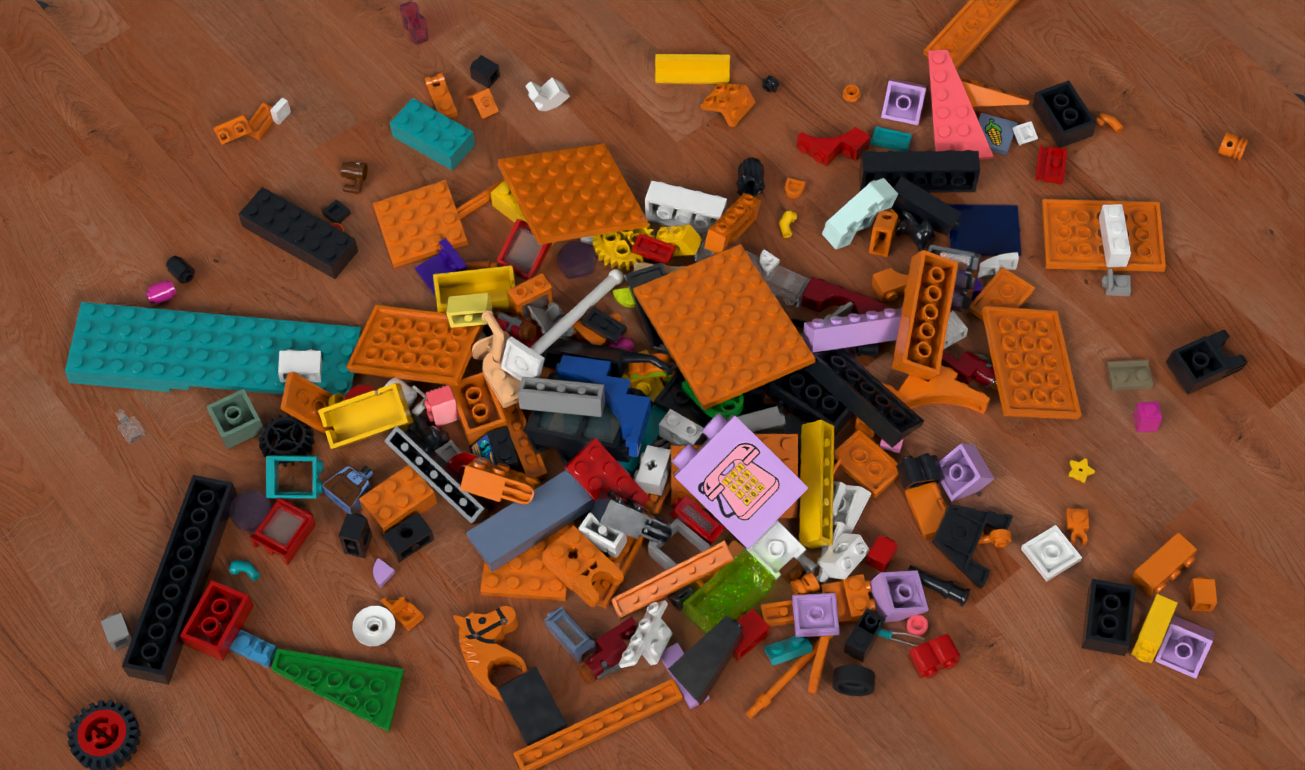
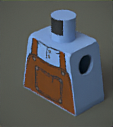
(348, 487)

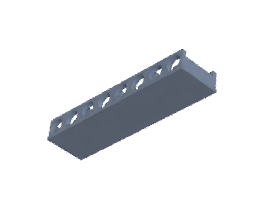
(525, 525)

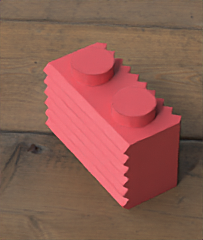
(441, 406)

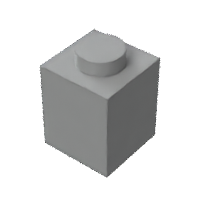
(116, 631)

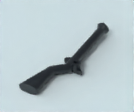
(635, 357)

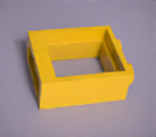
(1154, 629)

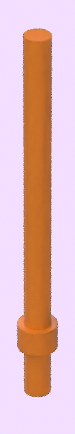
(764, 700)

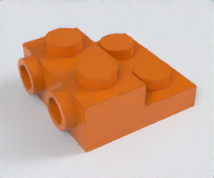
(851, 598)

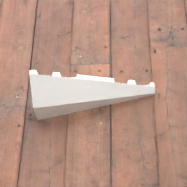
(847, 508)

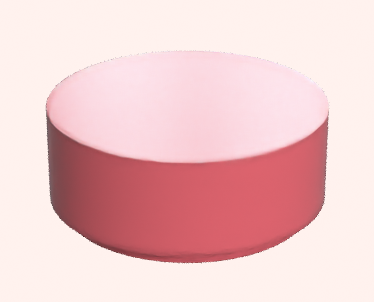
(917, 625)

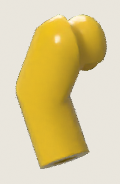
(785, 221)

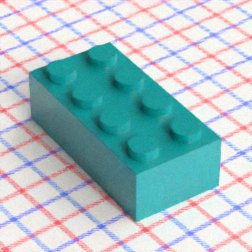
(432, 134)

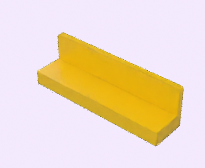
(692, 68)

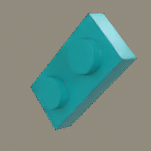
(787, 649)

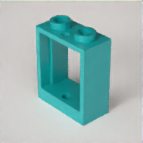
(272, 476)

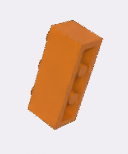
(1164, 565)

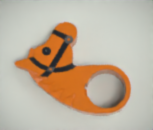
(480, 644)

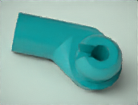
(244, 566)

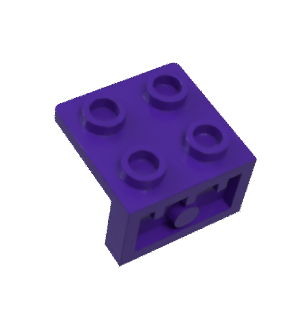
(445, 262)

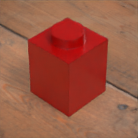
(882, 553)

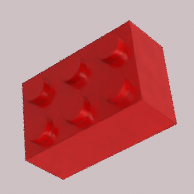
(217, 620)

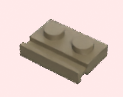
(1129, 375)

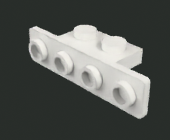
(649, 637)

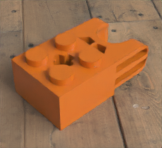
(498, 482)
(587, 567)

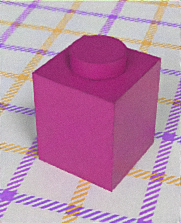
(1147, 416)

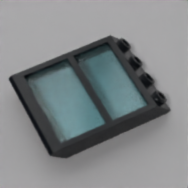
(575, 431)

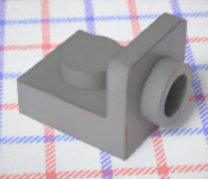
(1116, 284)

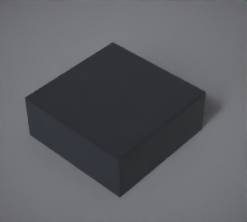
(336, 212)

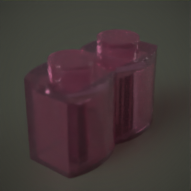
(414, 22)

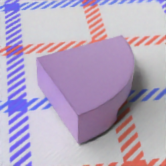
(382, 572)

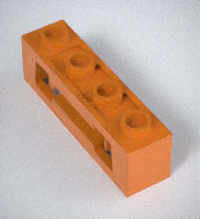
(732, 223)

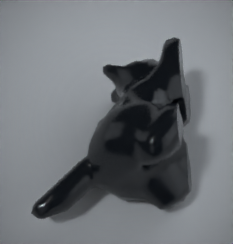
(920, 233)
(428, 433)

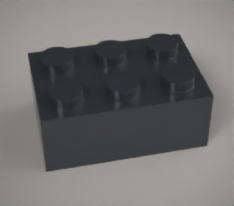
(1064, 114)
(1108, 617)

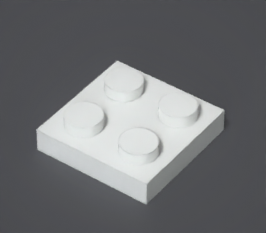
(776, 548)
(1051, 553)

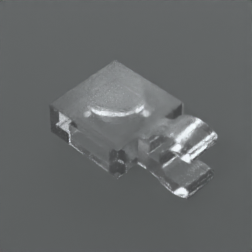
(129, 428)

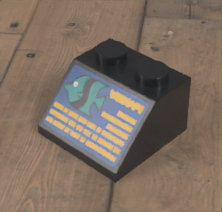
(496, 447)

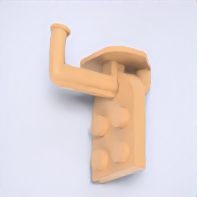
(491, 352)

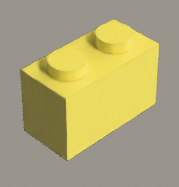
(468, 309)

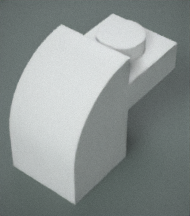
(549, 95)

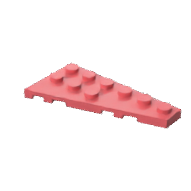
(952, 113)

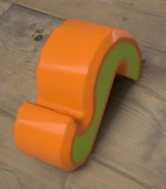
(647, 370)

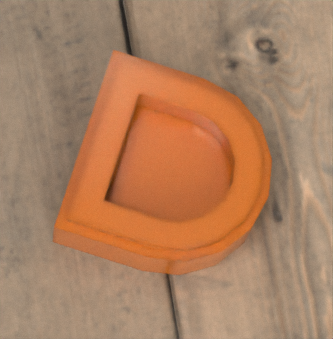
(794, 188)

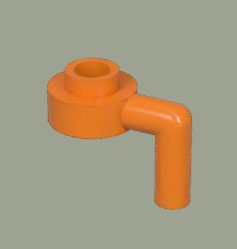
(998, 537)

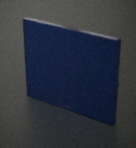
(987, 229)

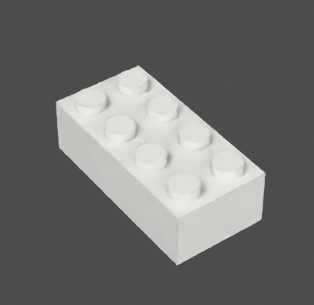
(680, 206)

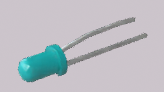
(887, 634)

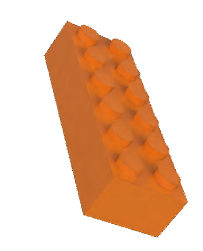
(925, 315)

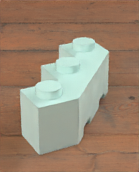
(859, 213)

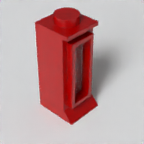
(696, 519)

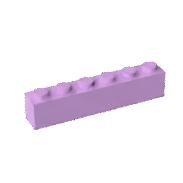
(852, 330)

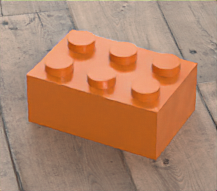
(477, 407)
(397, 499)

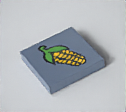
(997, 132)

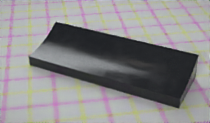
(864, 395)

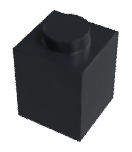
(484, 71)

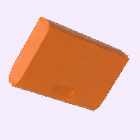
(927, 507)

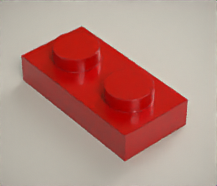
(653, 249)

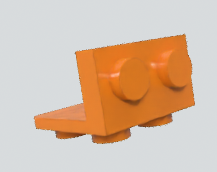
(730, 100)

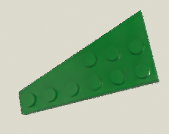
(355, 686)

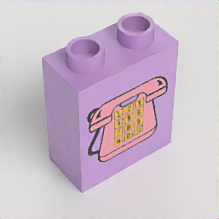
(738, 479)

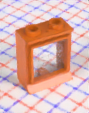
(532, 292)

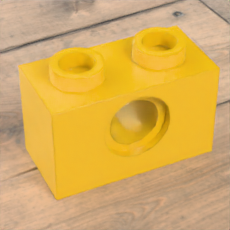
(683, 237)

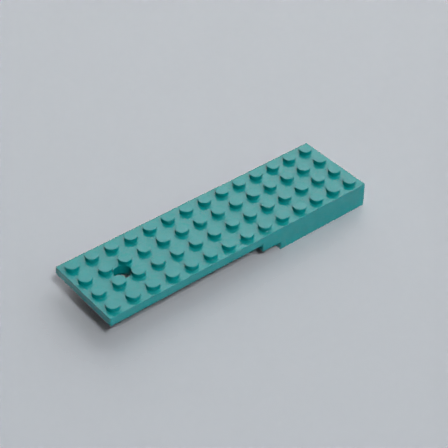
(197, 349)

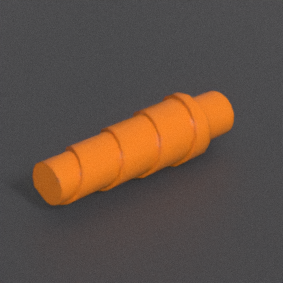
(481, 265)

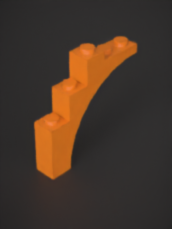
(939, 390)

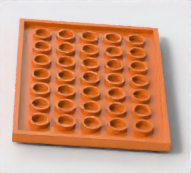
(723, 326)

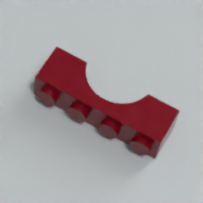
(822, 294)

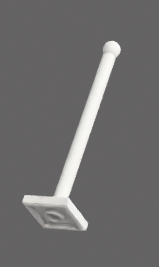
(527, 362)

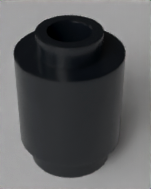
(180, 269)

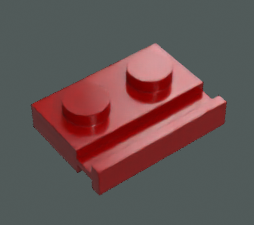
(1051, 164)

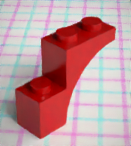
(826, 149)

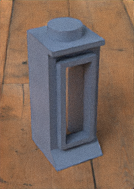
(569, 634)

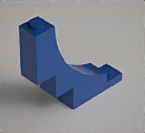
(629, 409)

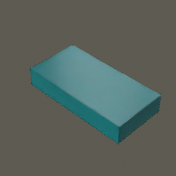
(891, 139)

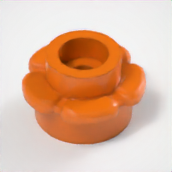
(851, 89)

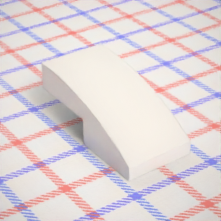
(991, 266)

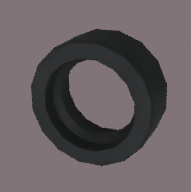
(853, 680)

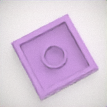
(815, 615)

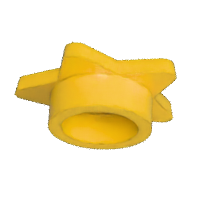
(1080, 475)

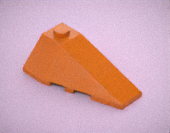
(990, 96)

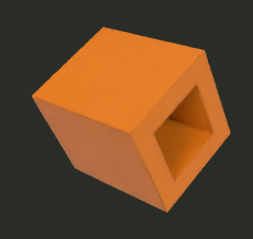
(1202, 594)

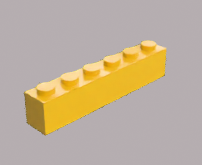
(817, 475)

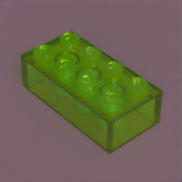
(729, 592)

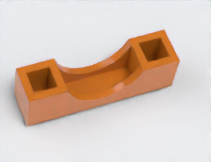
(889, 284)

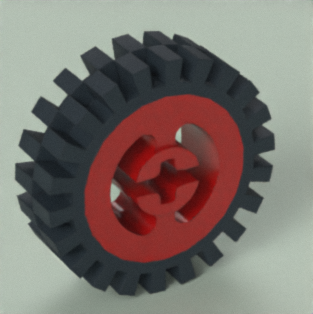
(108, 719)

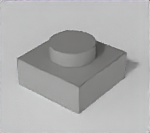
(448, 451)

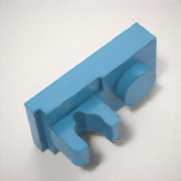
(253, 648)

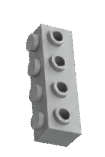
(561, 396)

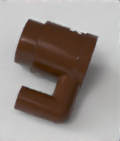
(354, 171)

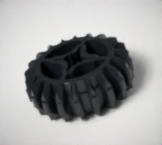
(286, 432)

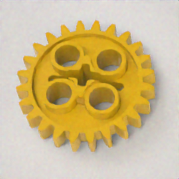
(610, 250)

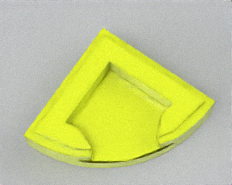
(623, 297)

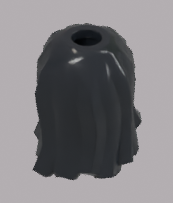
(750, 177)

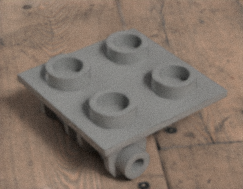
(549, 318)

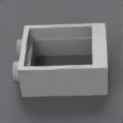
(661, 558)

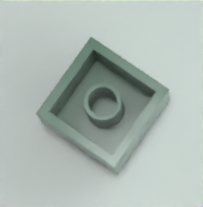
(235, 418)

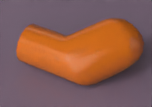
(1111, 120)

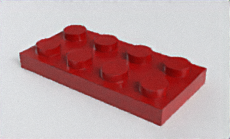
(598, 470)

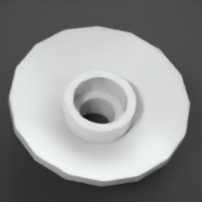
(373, 617)

